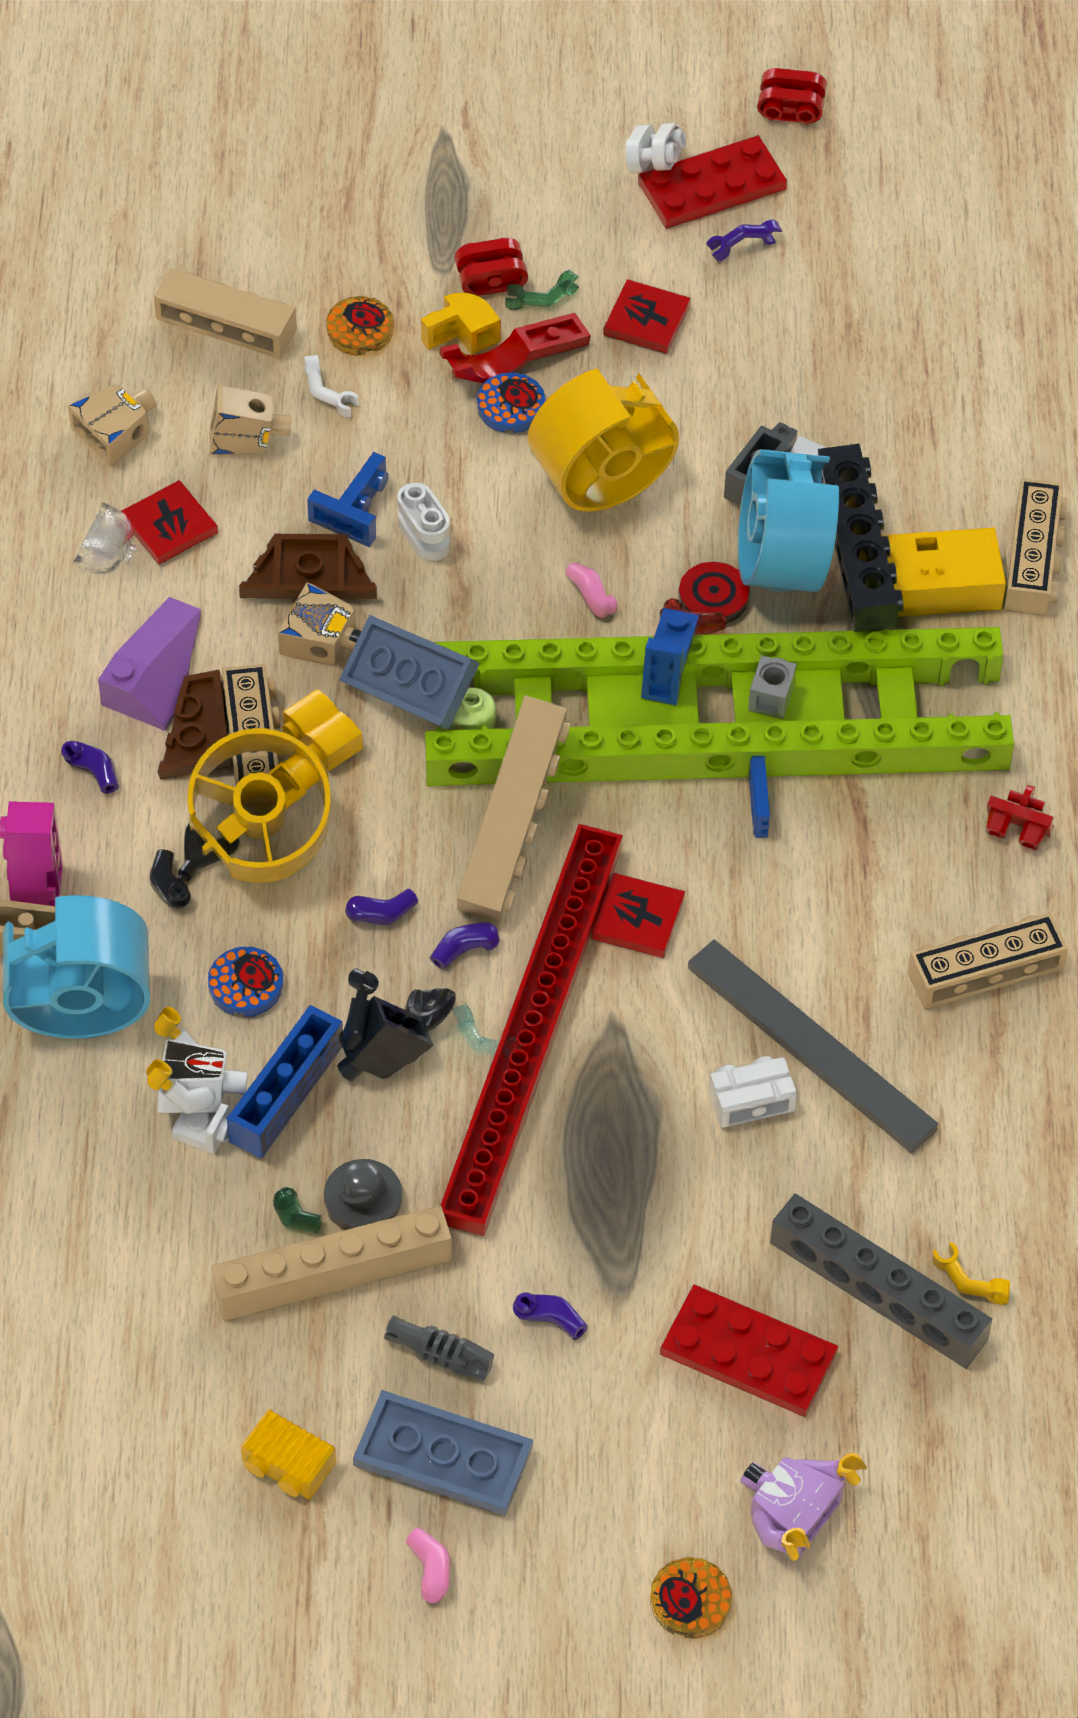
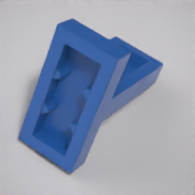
(350, 512)
(667, 656)

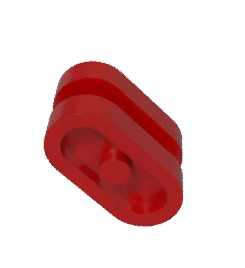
(792, 95)
(490, 266)

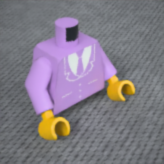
(797, 1499)

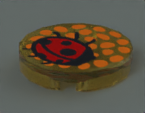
(359, 325)
(691, 1597)

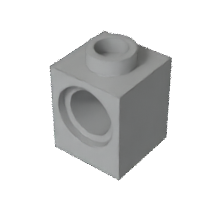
(768, 698)

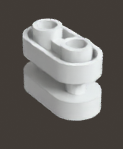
(659, 148)
(423, 521)

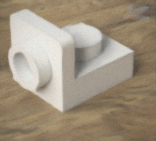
(203, 1129)

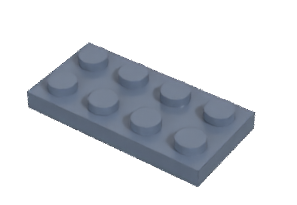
(409, 672)
(443, 1452)

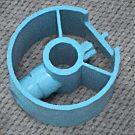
(786, 522)
(80, 971)

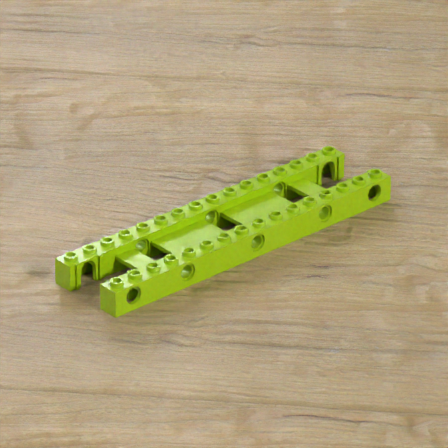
(664, 741)

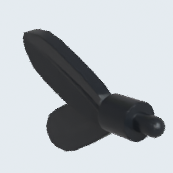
(195, 858)

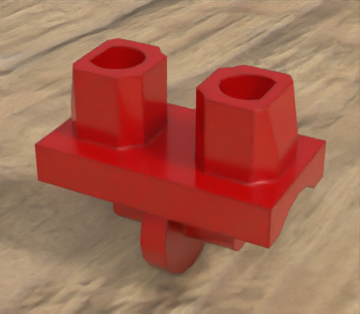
(1034, 823)

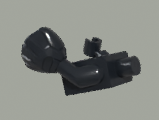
(384, 1036)

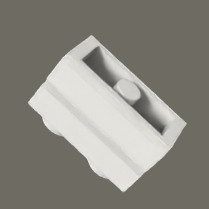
(752, 1091)

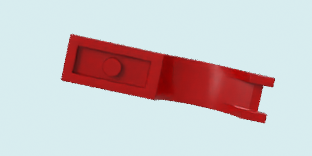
(519, 348)

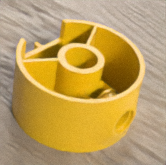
(602, 440)
(282, 785)

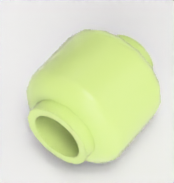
(475, 711)

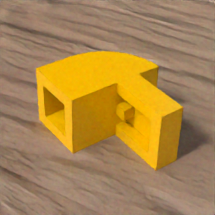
(462, 317)

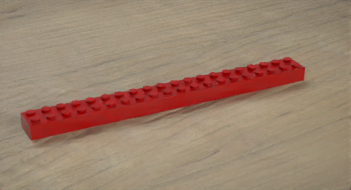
(532, 1019)

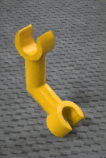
(995, 1290)

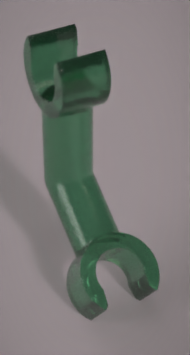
(564, 285)

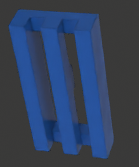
(759, 796)

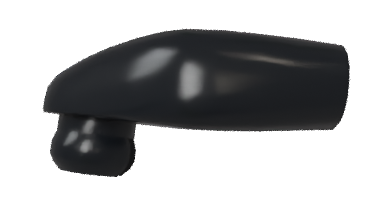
(165, 883)

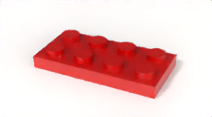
(712, 182)
(749, 1350)

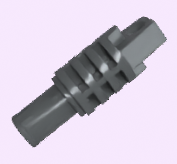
(441, 1348)

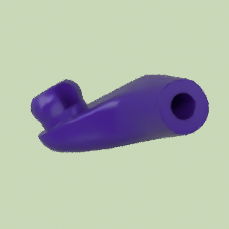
(92, 759)
(378, 910)
(463, 939)
(550, 1309)

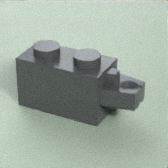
(780, 439)

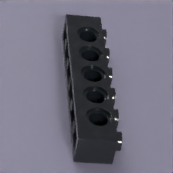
(859, 542)

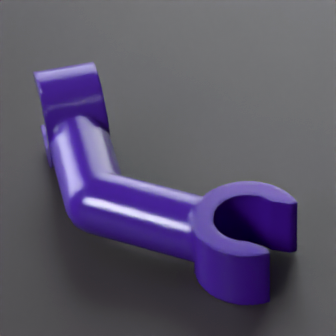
(739, 233)

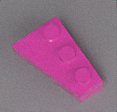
(32, 852)

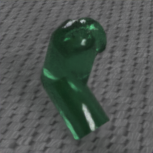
(291, 1213)

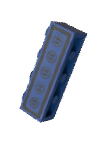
(285, 1082)

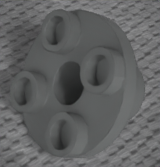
(362, 1193)

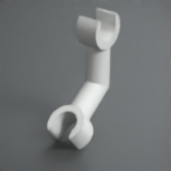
(324, 394)

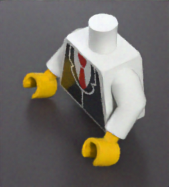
(190, 1074)

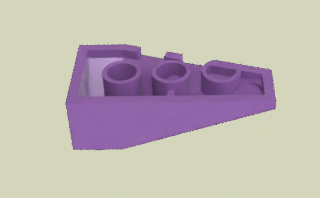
(151, 665)

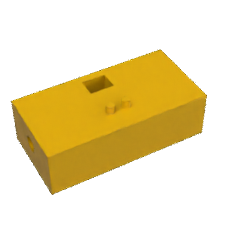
(948, 571)

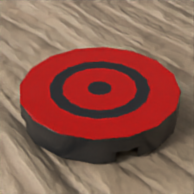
(714, 589)

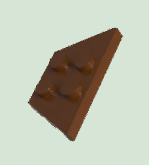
(308, 558)

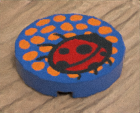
(509, 401)
(245, 981)

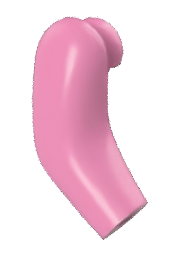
(592, 589)
(435, 1564)

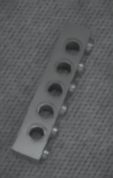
(880, 1280)

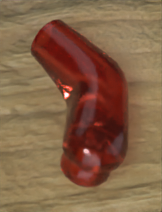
(707, 623)

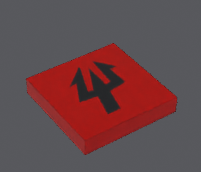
(647, 316)
(170, 522)
(638, 915)

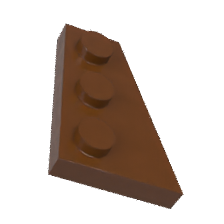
(197, 724)

